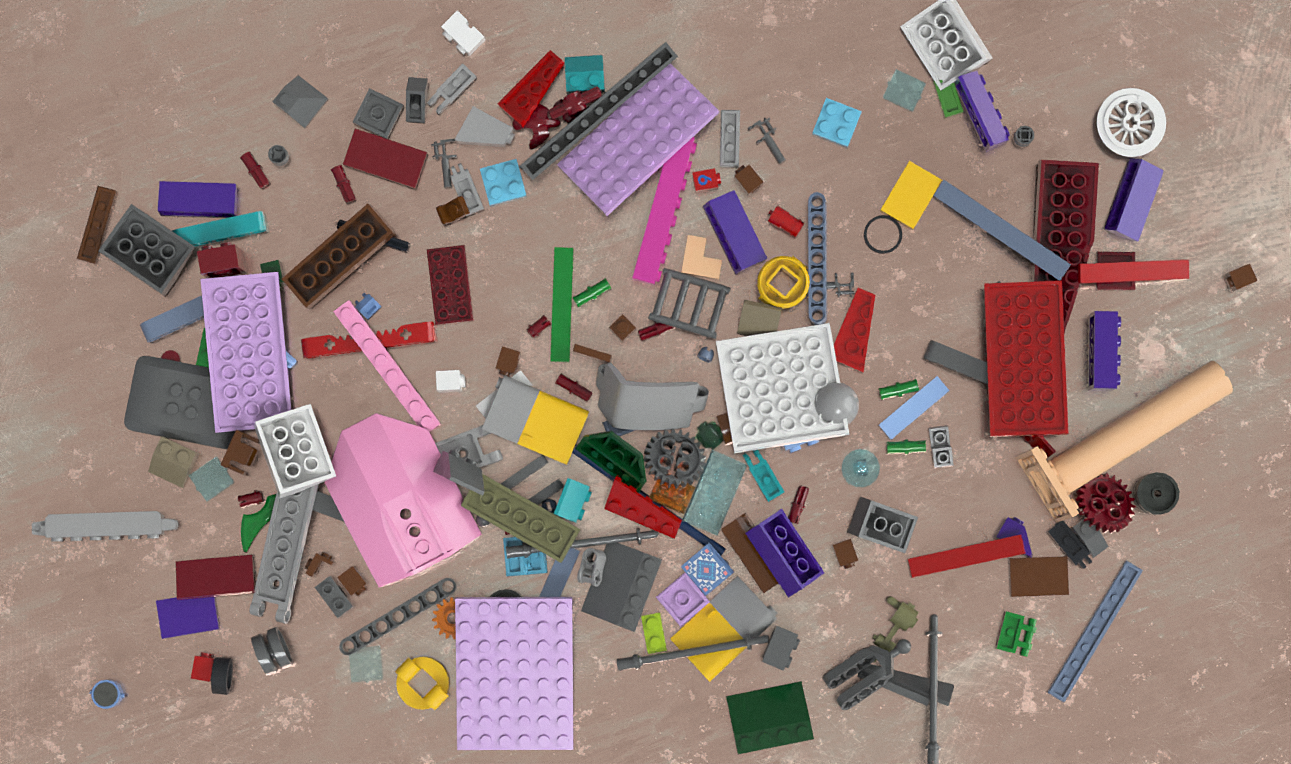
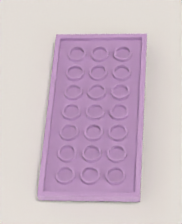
(638, 139)
(245, 349)

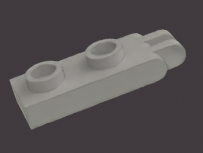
(465, 187)

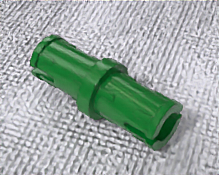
(592, 292)
(899, 389)
(906, 447)

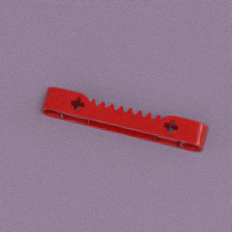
(420, 333)

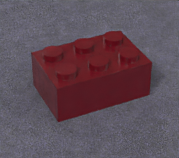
(221, 261)

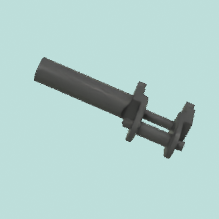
(769, 140)
(445, 160)
(832, 285)

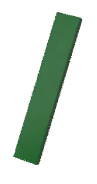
(561, 304)

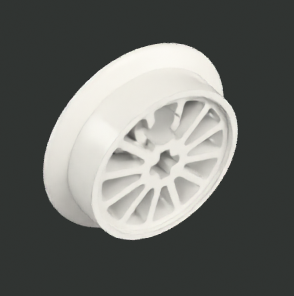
(1140, 99)

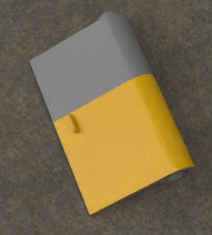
(535, 419)
(723, 620)

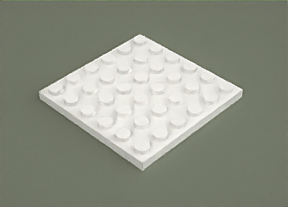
(774, 384)

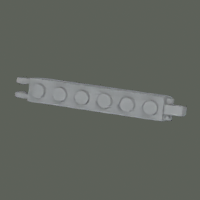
(104, 524)

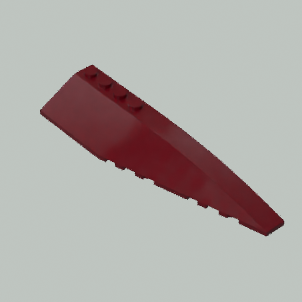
(1066, 220)

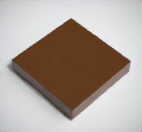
(592, 354)

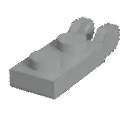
(453, 87)

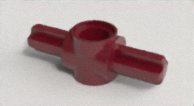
(575, 103)

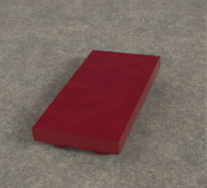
(385, 158)
(450, 285)
(214, 577)

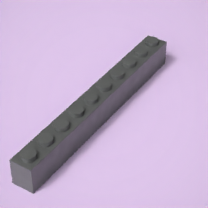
(598, 111)

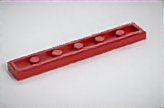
(1133, 271)
(966, 556)

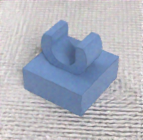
(367, 306)

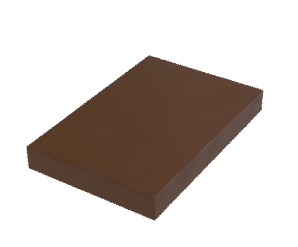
(1038, 576)

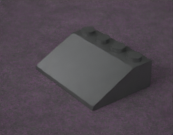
(147, 250)
(624, 586)

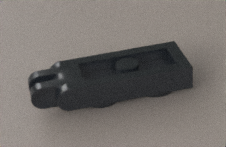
(1069, 544)

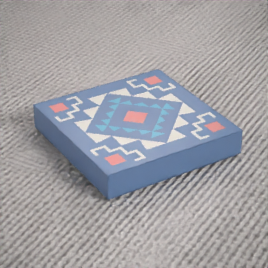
(707, 569)

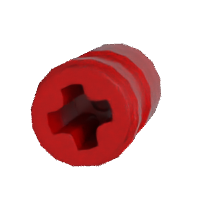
(785, 221)

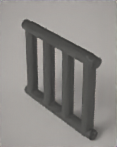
(674, 320)

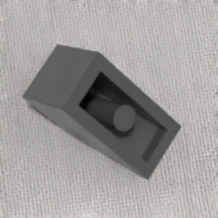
(416, 99)
(1091, 539)

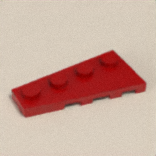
(529, 91)
(855, 330)
(633, 506)

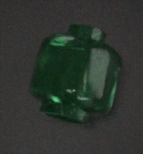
(709, 435)

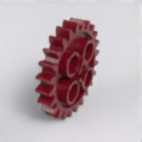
(1106, 503)

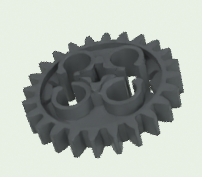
(691, 462)

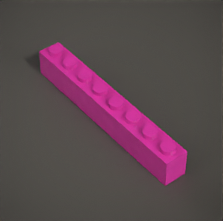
(662, 215)

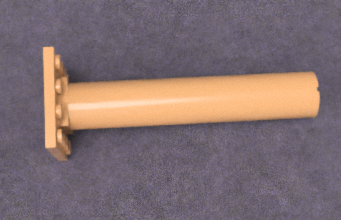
(1121, 438)

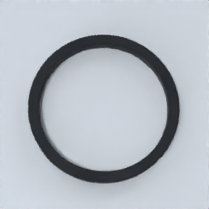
(880, 251)

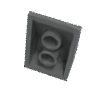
(460, 471)
(882, 524)

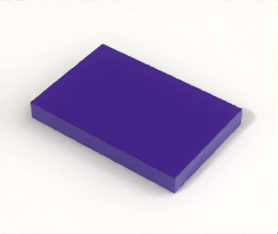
(186, 616)

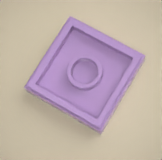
(682, 599)

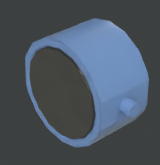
(107, 694)

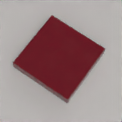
(1104, 257)

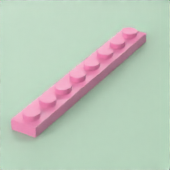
(386, 366)

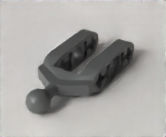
(520, 476)
(873, 681)

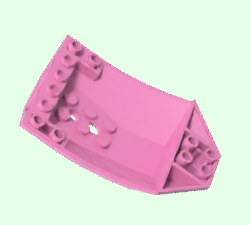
(389, 468)

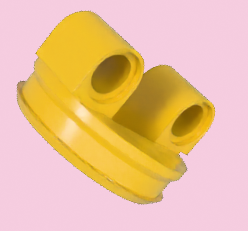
(795, 270)
(409, 695)

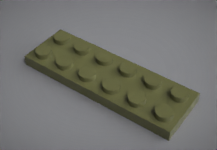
(522, 519)

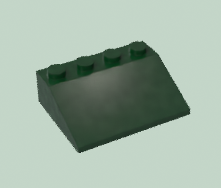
(769, 717)

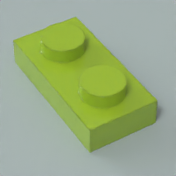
(653, 633)

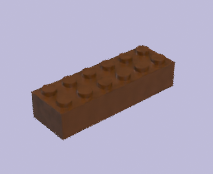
(338, 256)

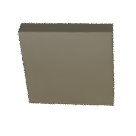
(758, 318)

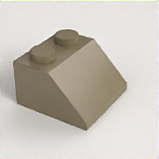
(172, 461)

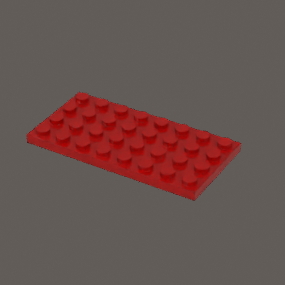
(1026, 359)

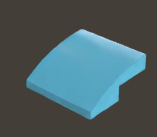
(534, 564)

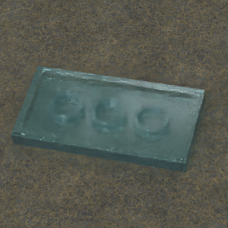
(714, 492)

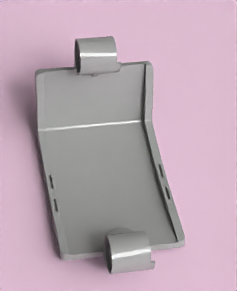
(647, 404)

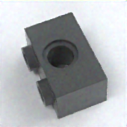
(334, 596)

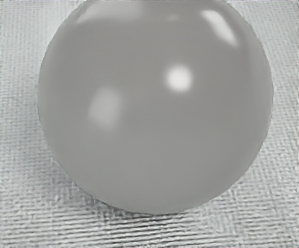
(836, 403)

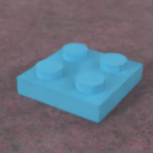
(836, 122)
(503, 182)

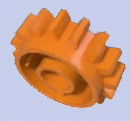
(442, 618)

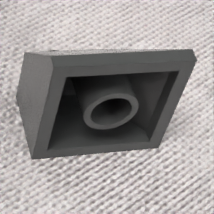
(300, 101)

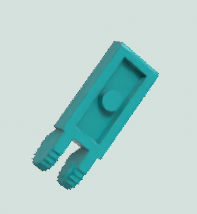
(764, 476)

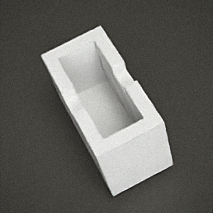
(466, 38)
(450, 381)

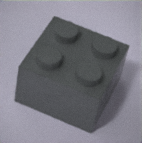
(780, 647)

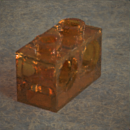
(670, 496)

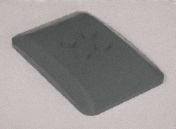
(173, 402)

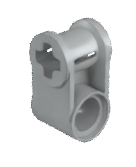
(592, 568)

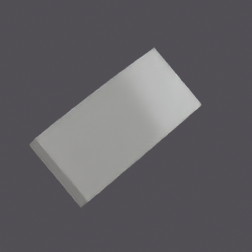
(940, 446)

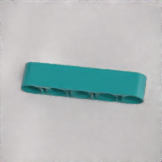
(223, 229)

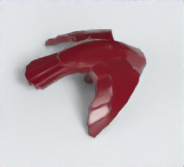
(539, 124)

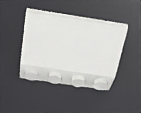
(946, 42)
(294, 450)

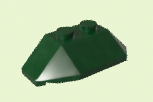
(615, 457)

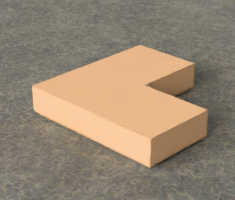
(695, 263)

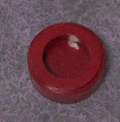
(171, 355)

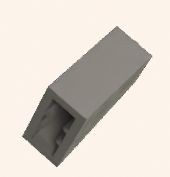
(484, 130)

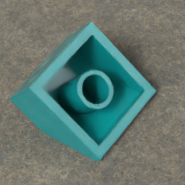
(584, 73)
(572, 500)

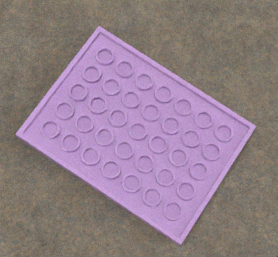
(514, 673)

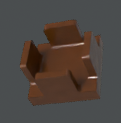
(240, 452)

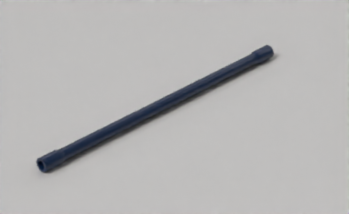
(685, 527)

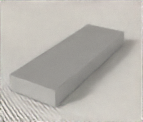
(729, 138)

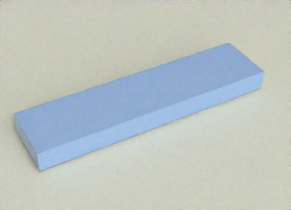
(913, 407)

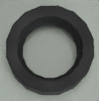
(221, 676)

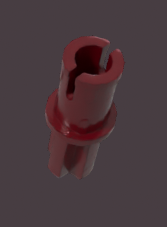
(254, 170)
(343, 184)
(653, 330)
(574, 387)
(798, 504)

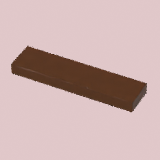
(96, 224)

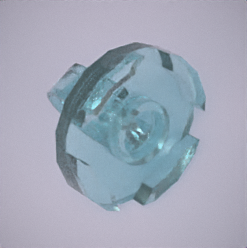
(860, 468)

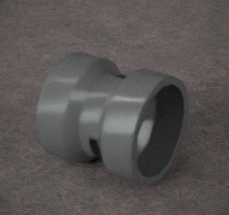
(1020, 136)
(278, 155)

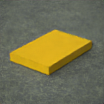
(911, 195)

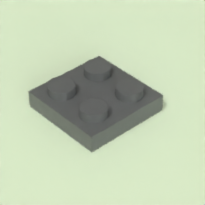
(378, 113)

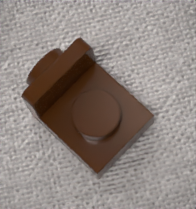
(452, 210)

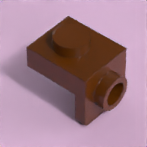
(313, 564)

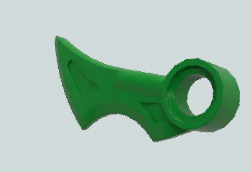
(253, 523)

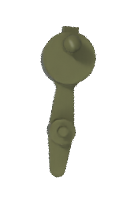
(902, 618)

